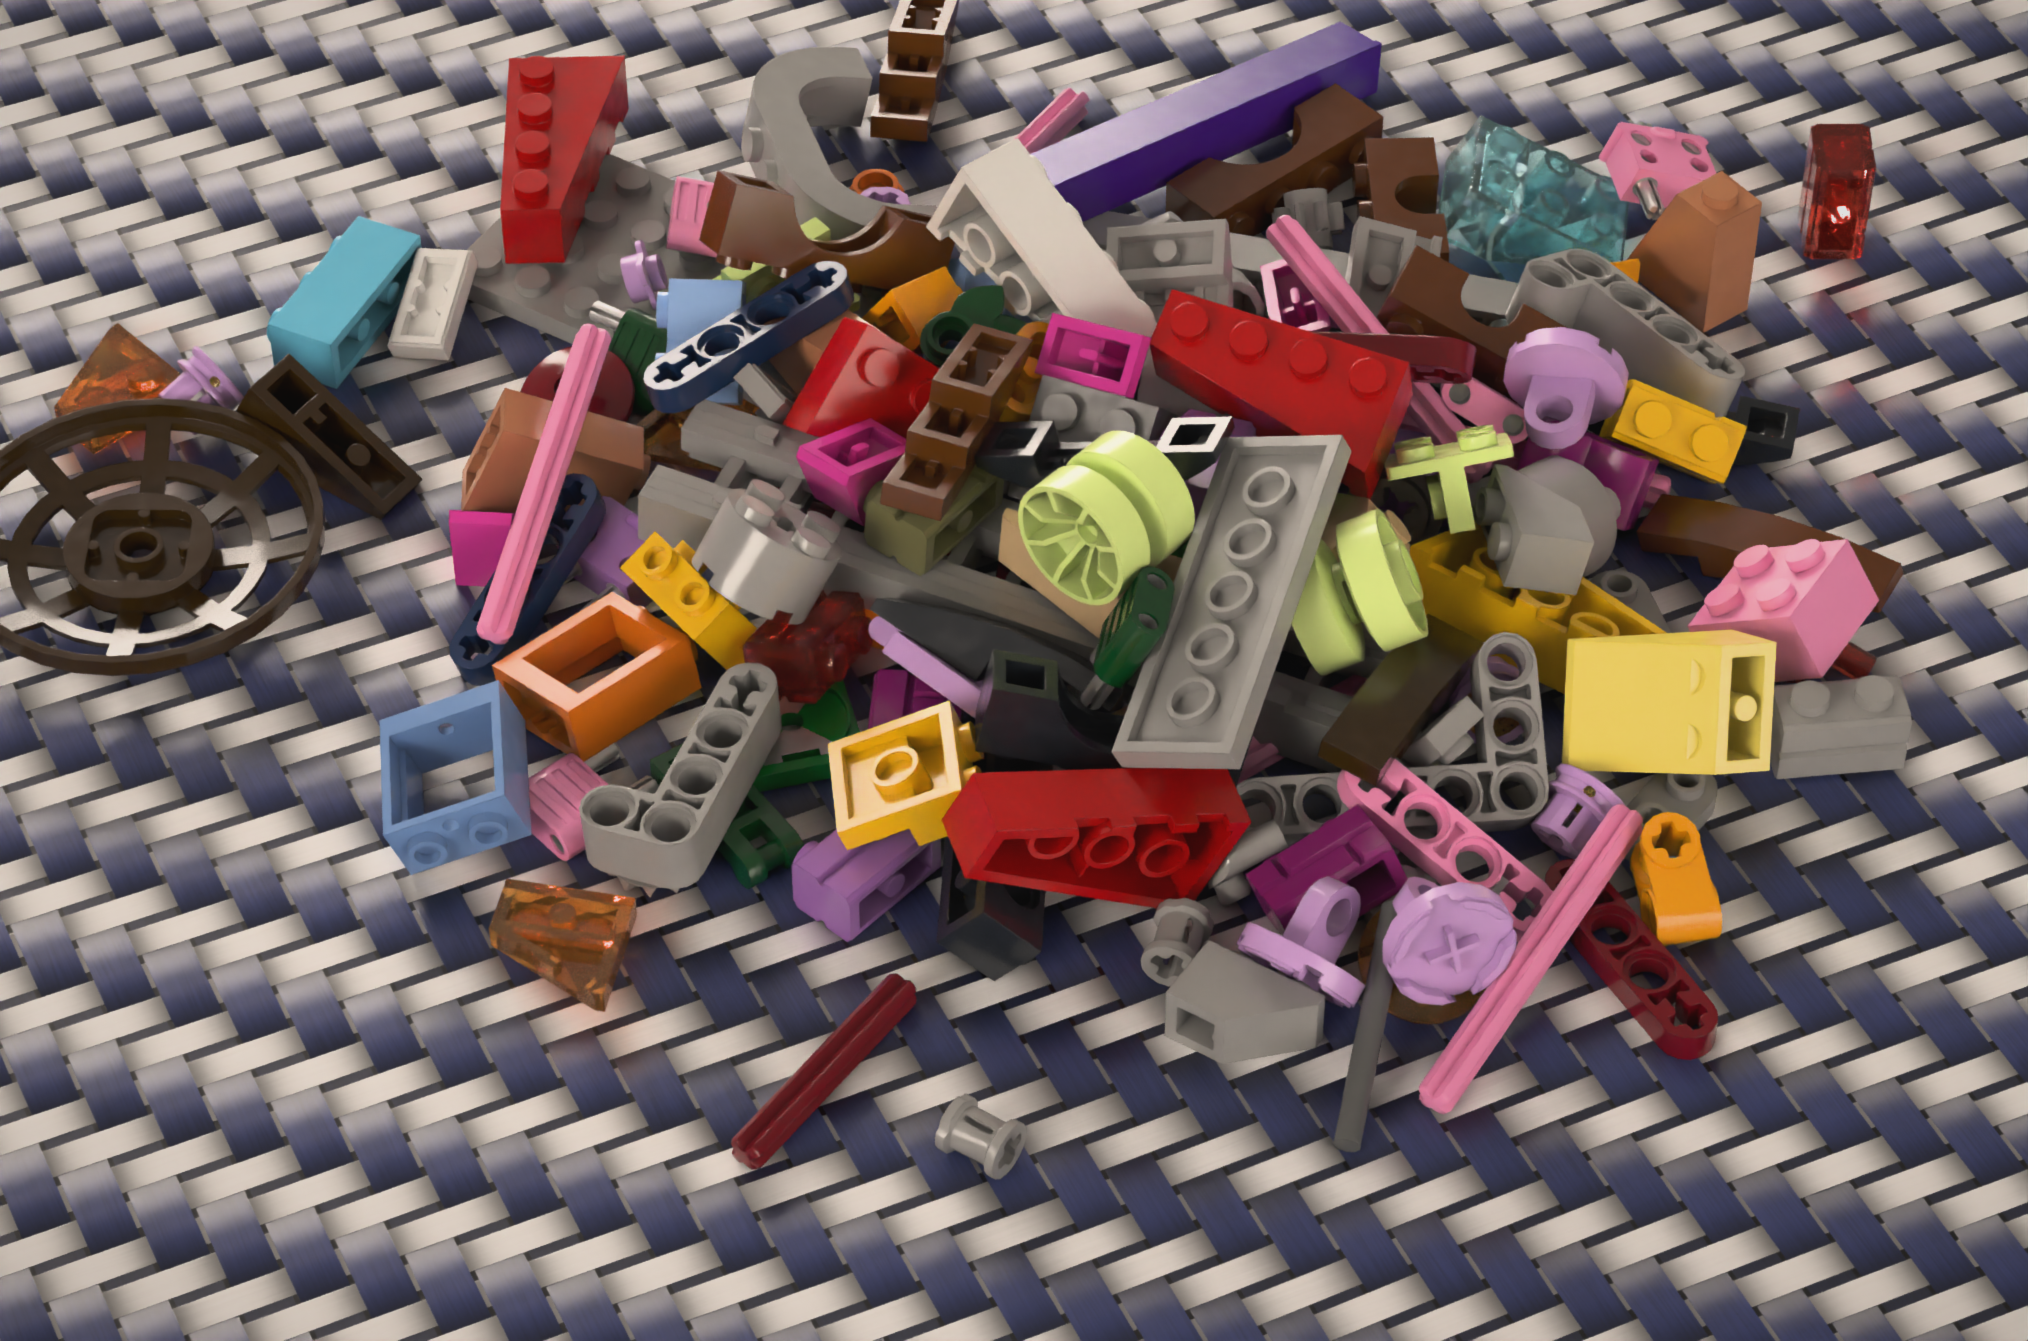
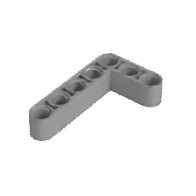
(1476, 781)

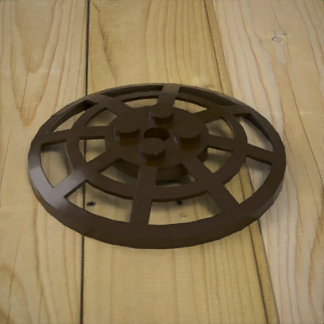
(176, 531)

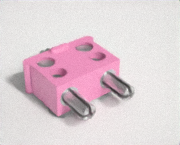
(1654, 164)

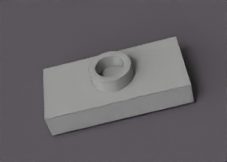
(767, 393)

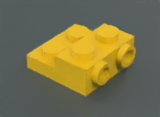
(688, 599)
(901, 776)

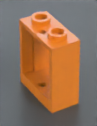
(617, 703)

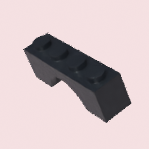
(1035, 718)

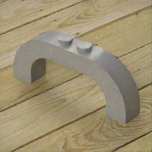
(777, 139)

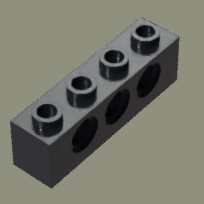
(990, 922)

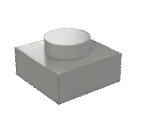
(1445, 736)

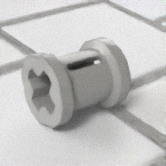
(1175, 939)
(980, 1136)

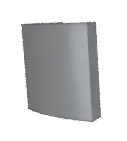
(1175, 256)

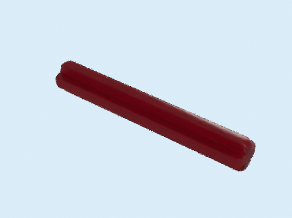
(823, 1071)

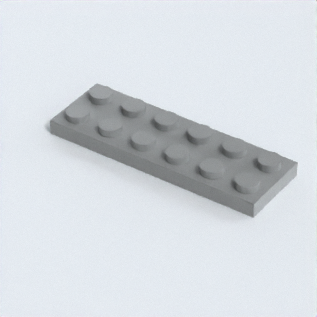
(1233, 603)

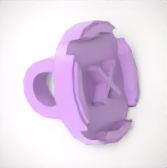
(1564, 378)
(1447, 940)
(1312, 941)

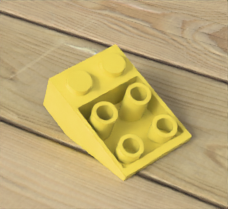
(1669, 703)

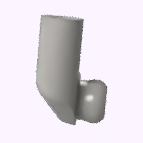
(1250, 850)

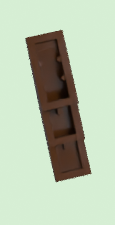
(914, 69)
(961, 410)
(1722, 531)

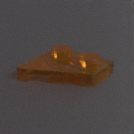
(116, 372)
(565, 936)

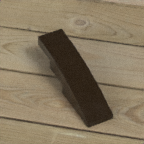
(1399, 701)

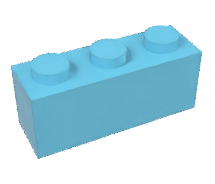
(345, 300)

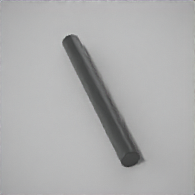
(1366, 1042)

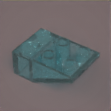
(1526, 201)

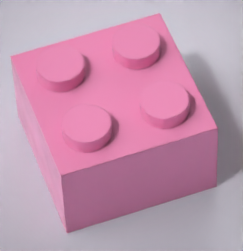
(1798, 595)

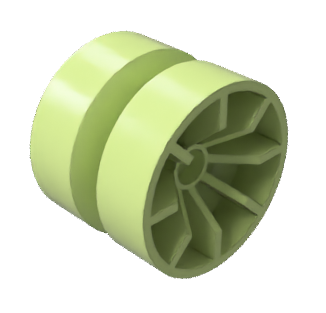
(1106, 517)
(1368, 585)

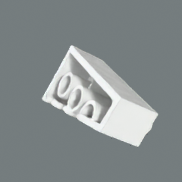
(1034, 244)

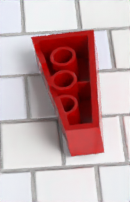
(554, 142)
(1284, 380)
(1098, 831)

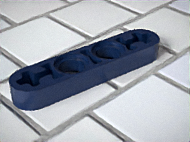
(694, 373)
(545, 583)

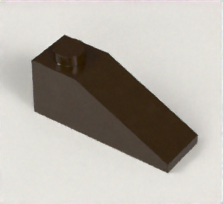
(330, 438)

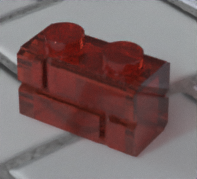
(1836, 191)
(816, 652)

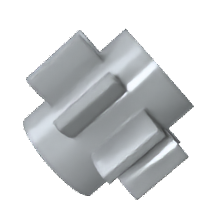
(1314, 214)

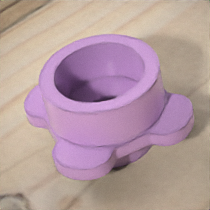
(643, 275)

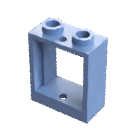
(416, 744)

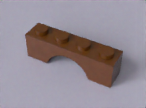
(1325, 144)
(758, 224)

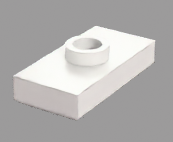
(432, 304)

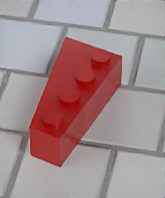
(860, 379)

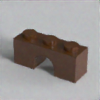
(1401, 186)
(1429, 303)

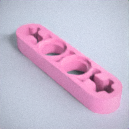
(1453, 836)

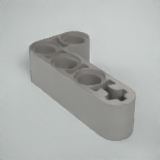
(1652, 339)
(676, 831)

